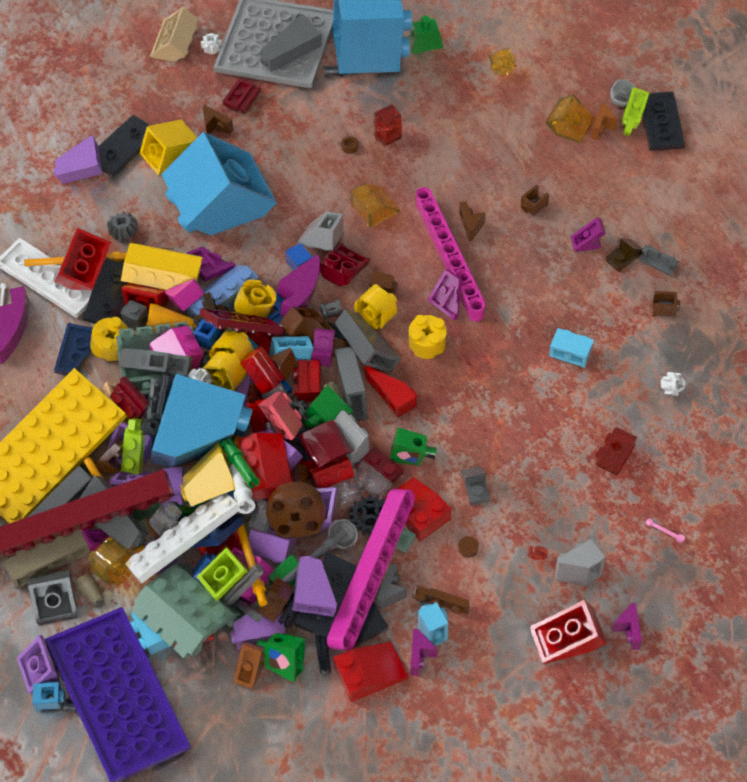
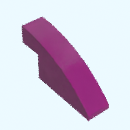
(299, 285)
(13, 322)

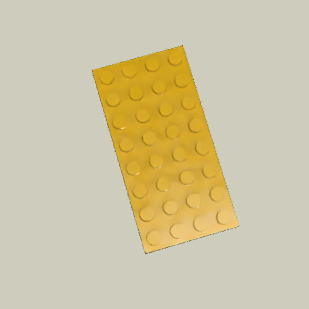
(53, 443)

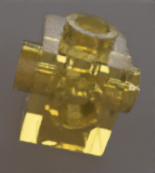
(502, 61)

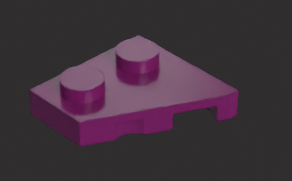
(212, 264)
(447, 294)

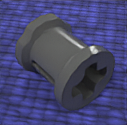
(337, 311)

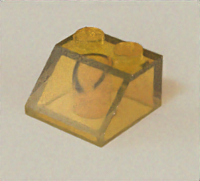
(570, 119)
(372, 203)

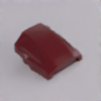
(342, 265)
(325, 443)

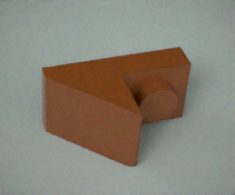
(604, 119)
(249, 665)

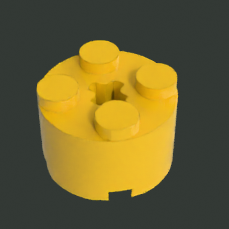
(255, 298)
(376, 306)
(427, 336)
(104, 338)
(232, 343)
(226, 370)

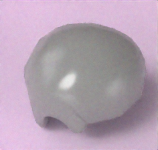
(620, 92)
(348, 541)

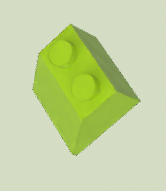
(222, 574)

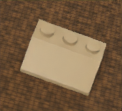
(175, 36)

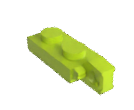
(634, 110)
(133, 447)

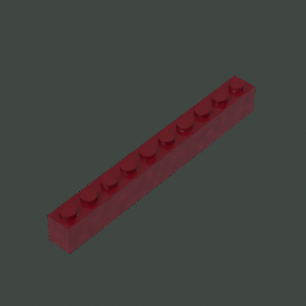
(85, 513)

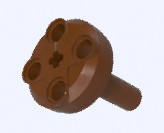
(295, 514)

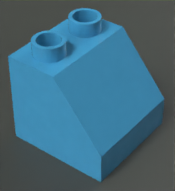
(370, 35)
(216, 186)
(196, 420)

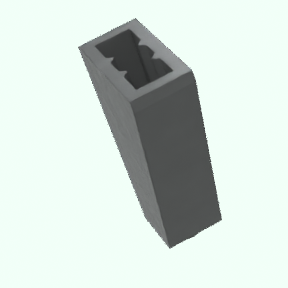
(291, 44)
(367, 342)
(351, 382)
(66, 492)
(123, 529)

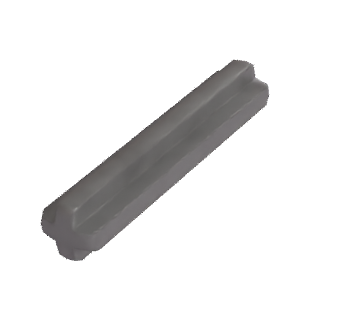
(242, 585)

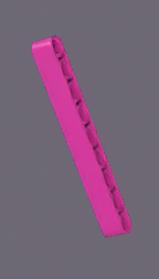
(449, 252)
(370, 570)

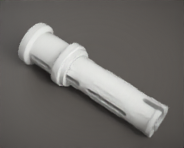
(242, 493)

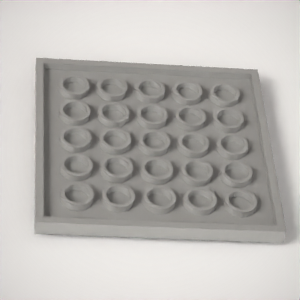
(255, 26)

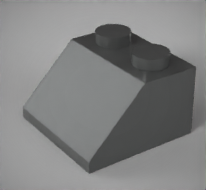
(52, 596)

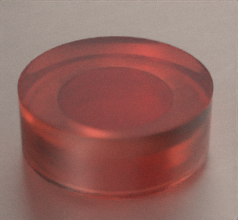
(538, 553)

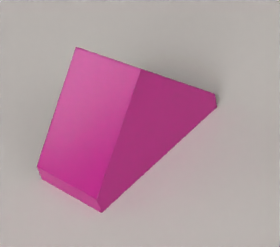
(185, 294)

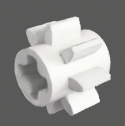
(211, 43)
(200, 375)
(672, 383)

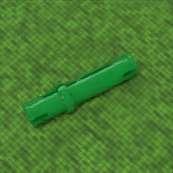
(236, 457)

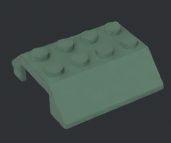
(141, 341)
(183, 610)

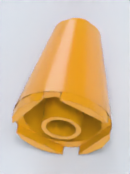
(160, 315)

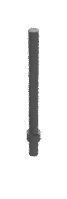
(328, 545)

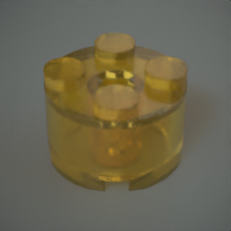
(109, 562)

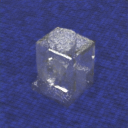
(165, 518)

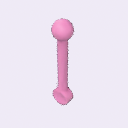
(679, 538)

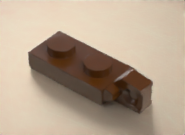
(454, 603)

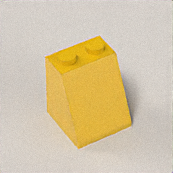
(165, 143)
(208, 477)

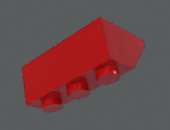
(82, 261)
(268, 460)

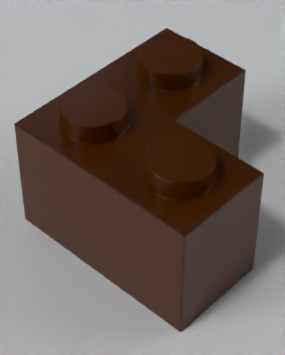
(303, 322)

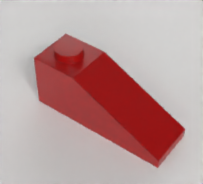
(392, 391)

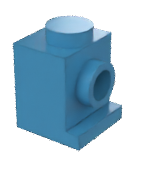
(43, 691)

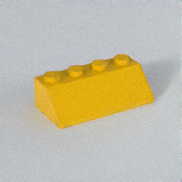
(159, 267)

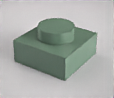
(405, 540)

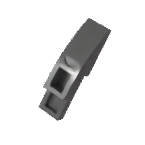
(155, 361)

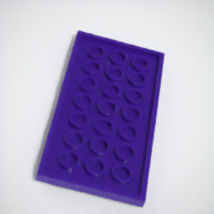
(117, 695)

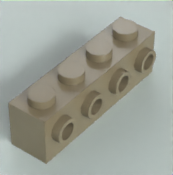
(46, 558)

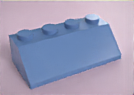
(224, 289)

